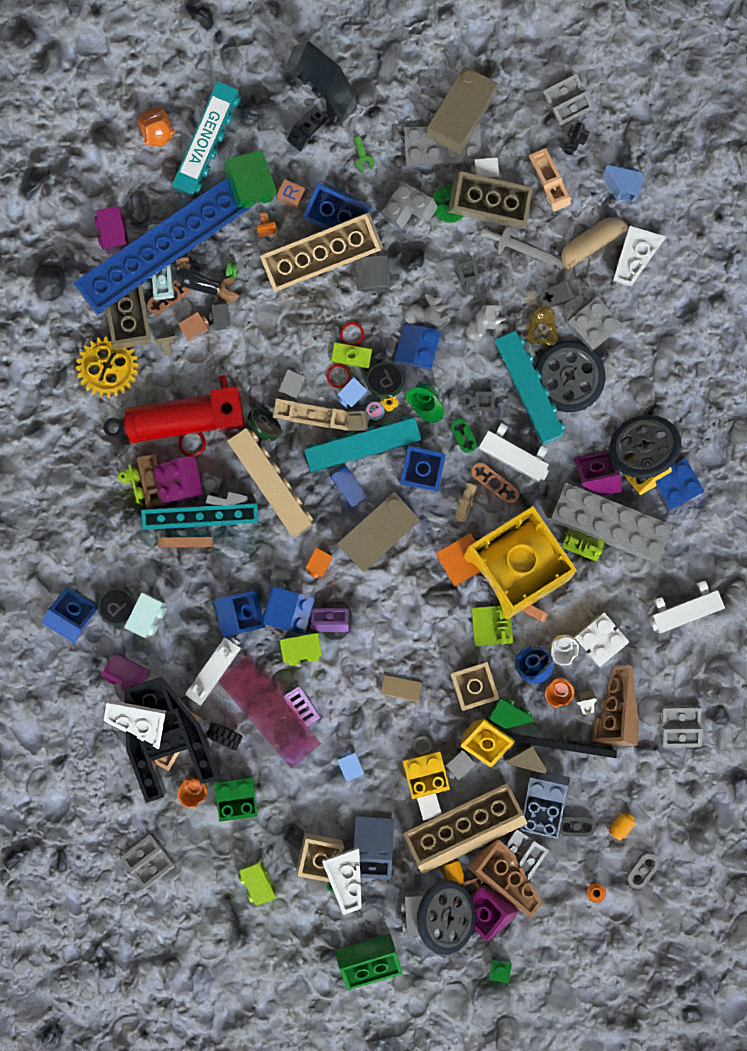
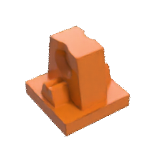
(266, 228)

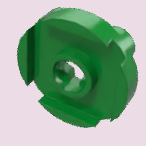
(440, 197)

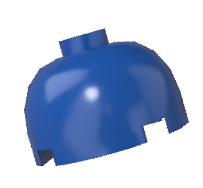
(534, 664)

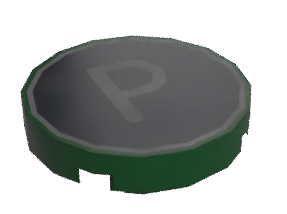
(385, 380)
(264, 424)
(116, 606)

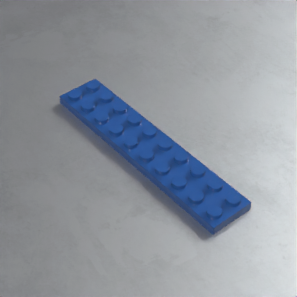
(159, 247)

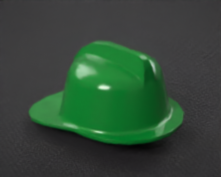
(425, 402)

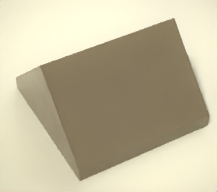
(527, 759)

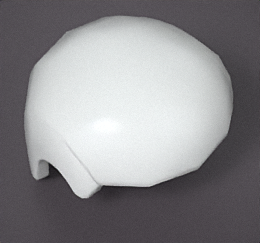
(564, 649)

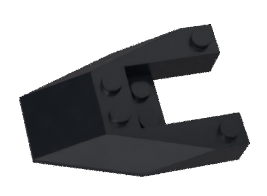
(324, 76)
(179, 733)

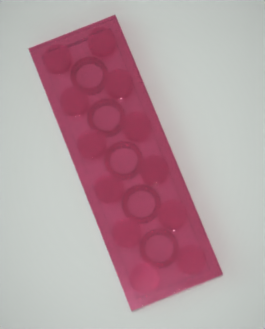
(269, 712)

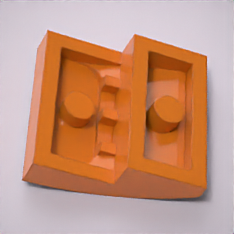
(454, 562)

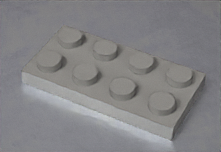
(426, 152)

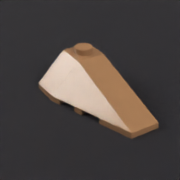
(618, 715)
(502, 872)

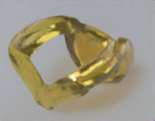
(544, 316)

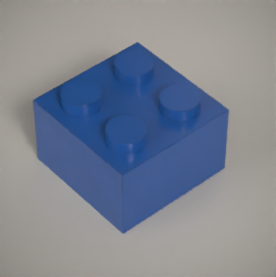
(422, 469)
(678, 485)

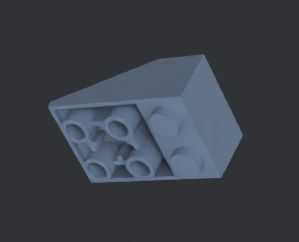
(545, 803)
(375, 846)

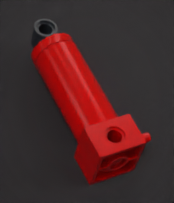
(181, 416)

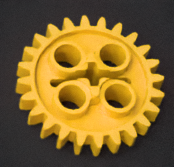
(91, 360)

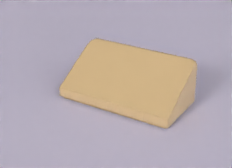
(401, 688)

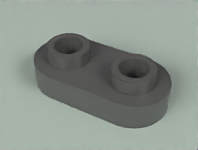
(575, 828)

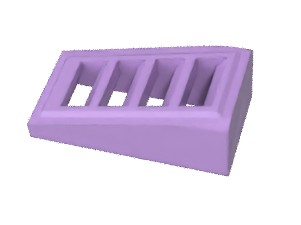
(303, 697)

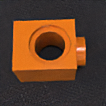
(318, 563)

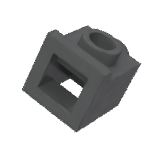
(219, 316)
(211, 485)

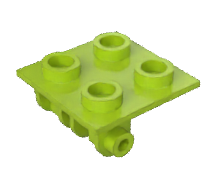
(132, 476)
(583, 545)
(491, 626)

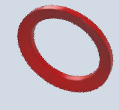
(195, 454)

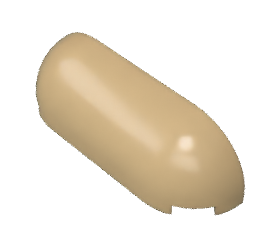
(591, 241)

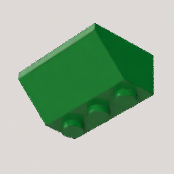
(368, 962)

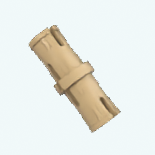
(465, 502)

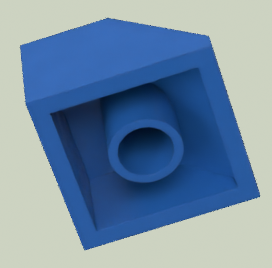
(417, 346)
(287, 610)
(239, 613)
(70, 614)

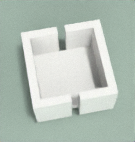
(601, 639)

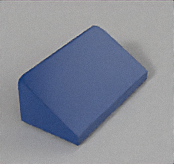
(348, 486)

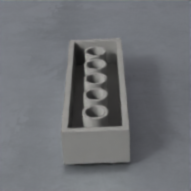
(611, 523)

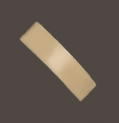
(311, 415)

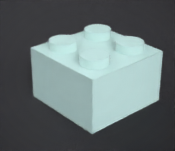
(145, 615)

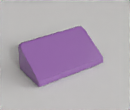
(329, 620)

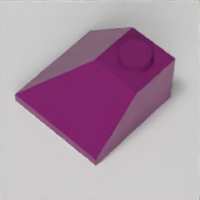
(599, 473)
(492, 912)

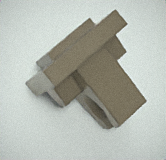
(165, 341)
(357, 420)
(586, 701)

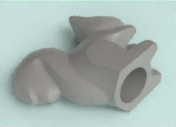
(429, 317)
(486, 319)

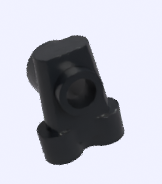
(577, 135)

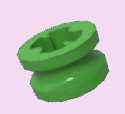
(231, 270)

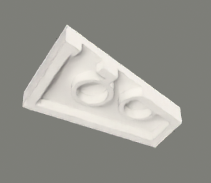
(635, 254)
(138, 720)
(345, 879)

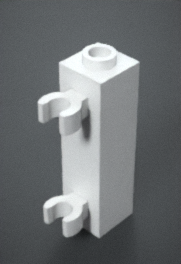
(513, 456)
(686, 612)
(213, 670)

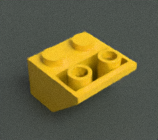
(426, 774)

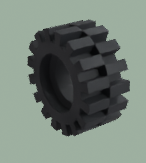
(224, 735)

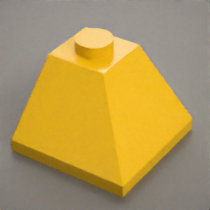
(486, 741)

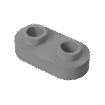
(644, 871)

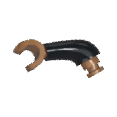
(192, 280)

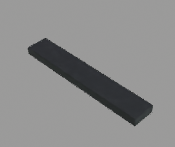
(568, 746)

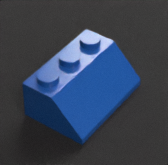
(333, 206)

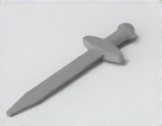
(505, 240)

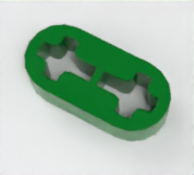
(467, 433)

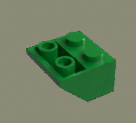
(507, 715)
(236, 798)

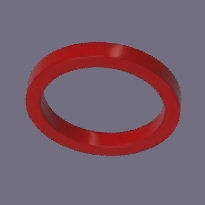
(352, 323)
(340, 386)

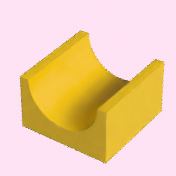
(521, 561)

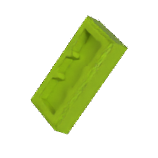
(351, 355)

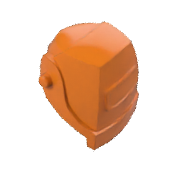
(155, 127)

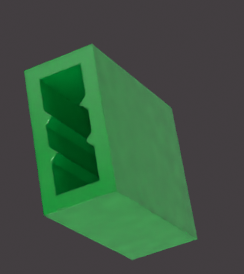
(250, 179)

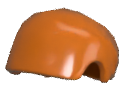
(559, 692)
(191, 792)

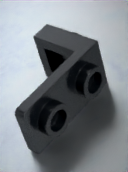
(306, 128)

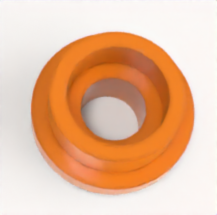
(596, 886)

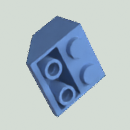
(622, 182)

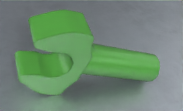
(362, 155)

